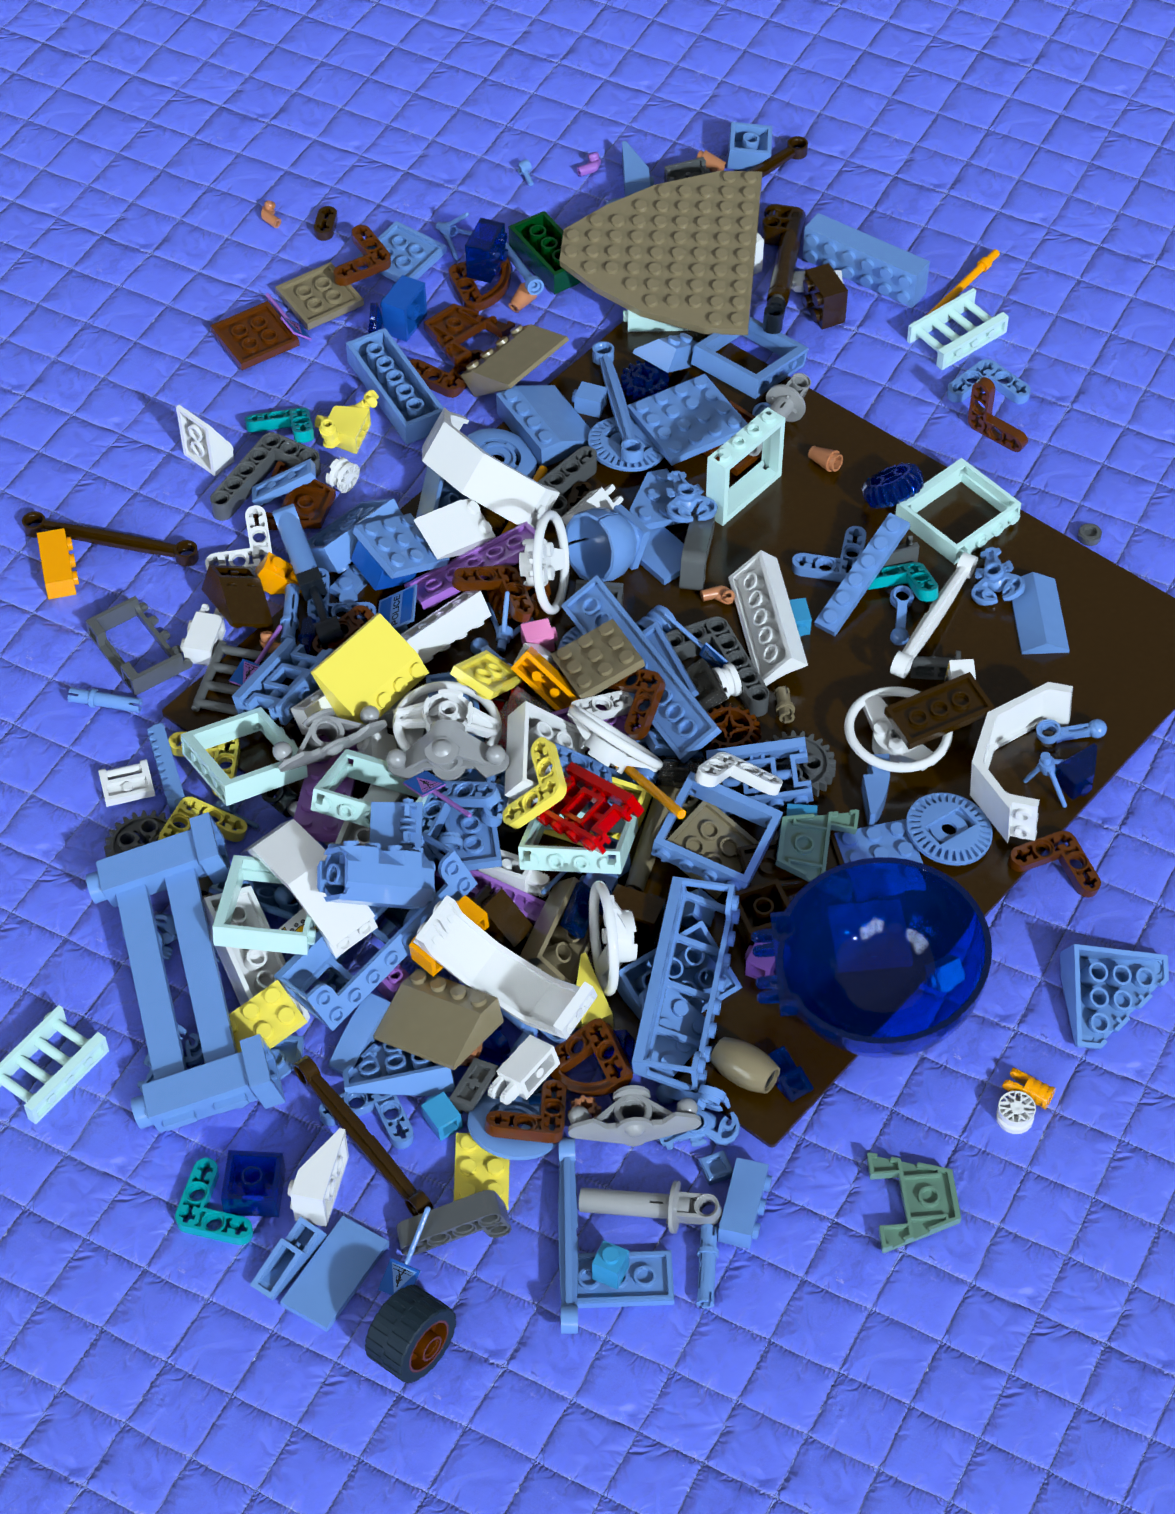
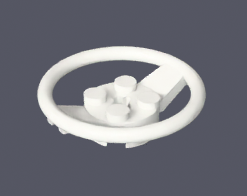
(542, 560)
(446, 705)
(886, 739)
(611, 745)
(617, 935)

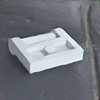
(129, 787)

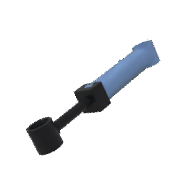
(306, 571)

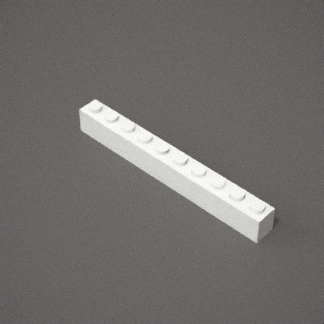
(426, 638)

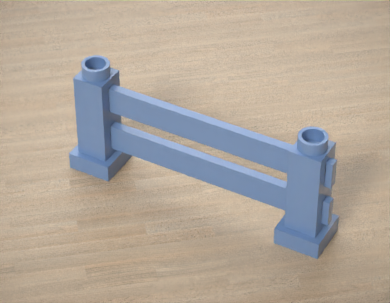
(227, 1077)

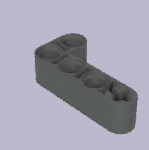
(574, 469)
(696, 553)
(456, 1220)

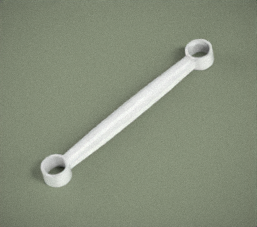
(903, 660)

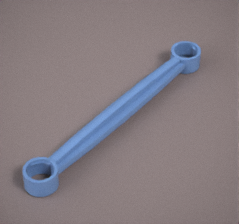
(617, 402)
(567, 1236)

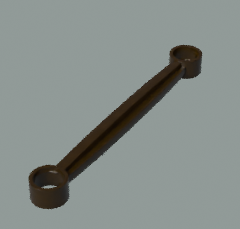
(783, 156)
(113, 539)
(310, 1075)

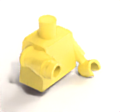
(347, 424)

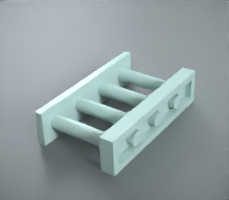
(961, 345)
(66, 1078)

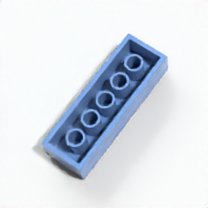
(866, 260)
(400, 388)

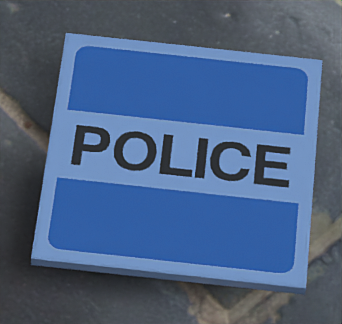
(399, 608)

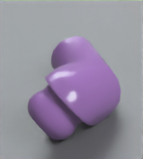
(592, 165)

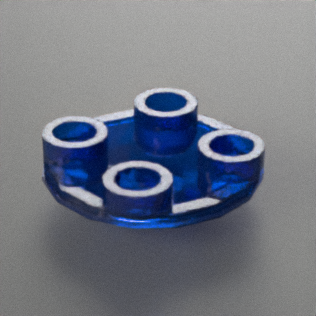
(375, 320)

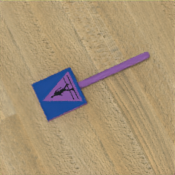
(294, 327)
(247, 668)
(427, 783)

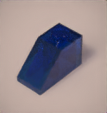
(1077, 772)

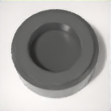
(1089, 534)

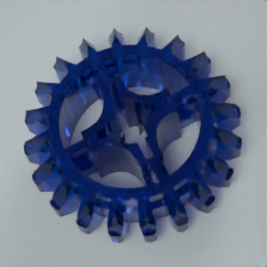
(892, 485)

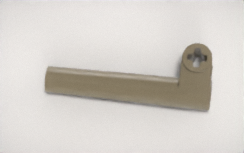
(643, 860)

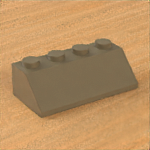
(551, 945)

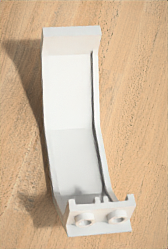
(482, 475)
(1008, 812)
(294, 860)
(497, 971)

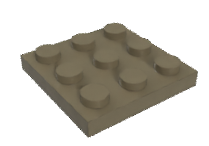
(317, 297)
(597, 659)
(713, 836)

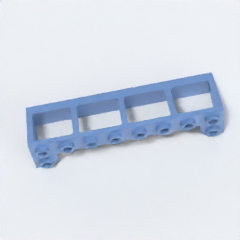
(304, 970)
(660, 982)

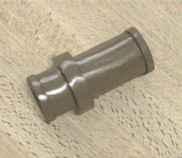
(784, 708)

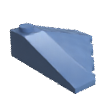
(1106, 987)
(397, 1073)

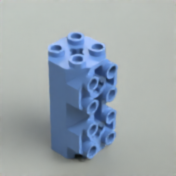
(376, 875)

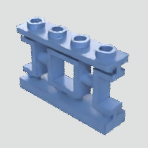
(265, 685)
(764, 756)

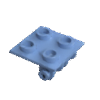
(396, 823)

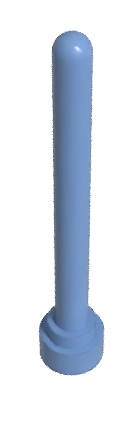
(532, 283)

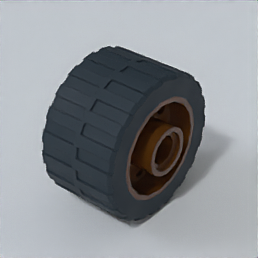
(410, 1333)

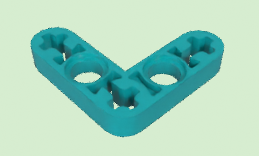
(297, 418)
(911, 573)
(203, 1215)

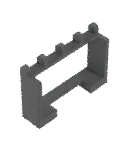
(150, 677)

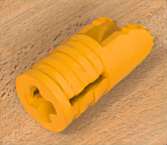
(1039, 1091)

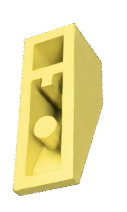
(600, 1007)

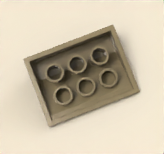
(511, 359)
(438, 1019)

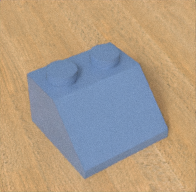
(748, 145)
(668, 353)

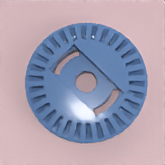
(506, 445)
(609, 449)
(936, 809)
(503, 1147)

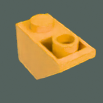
(275, 574)

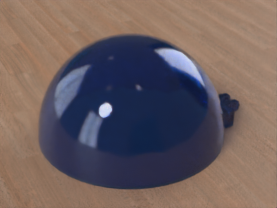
(878, 957)

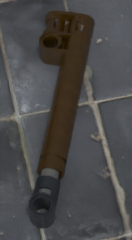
(786, 232)

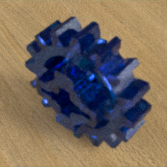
(644, 380)

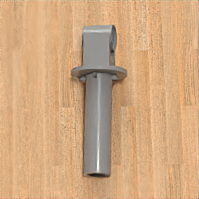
(788, 400)
(674, 1207)

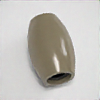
(745, 1065)

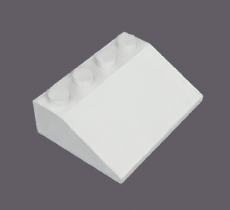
(523, 728)

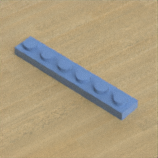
(862, 574)

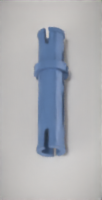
(289, 620)
(95, 698)
(707, 1262)

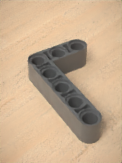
(255, 468)
(722, 638)

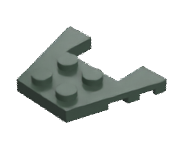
(805, 841)
(927, 1199)

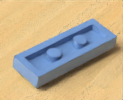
(283, 482)

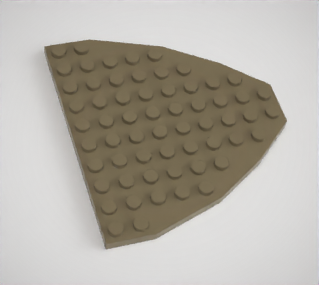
(674, 251)

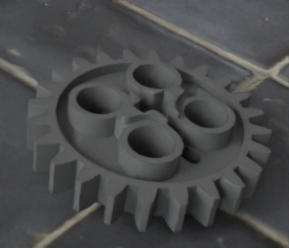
(820, 764)
(146, 826)

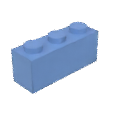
(744, 1203)

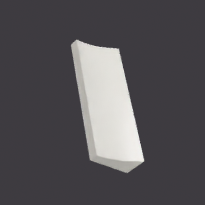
(767, 618)
(247, 969)

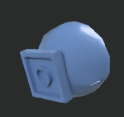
(612, 542)

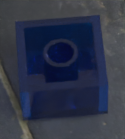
(486, 250)
(253, 1183)

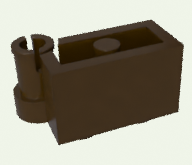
(505, 919)

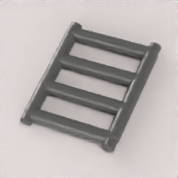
(215, 666)

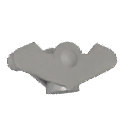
(334, 728)
(447, 752)
(633, 1119)

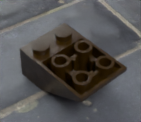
(238, 595)

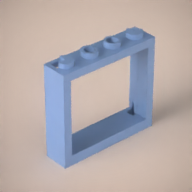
(792, 359)
(734, 803)

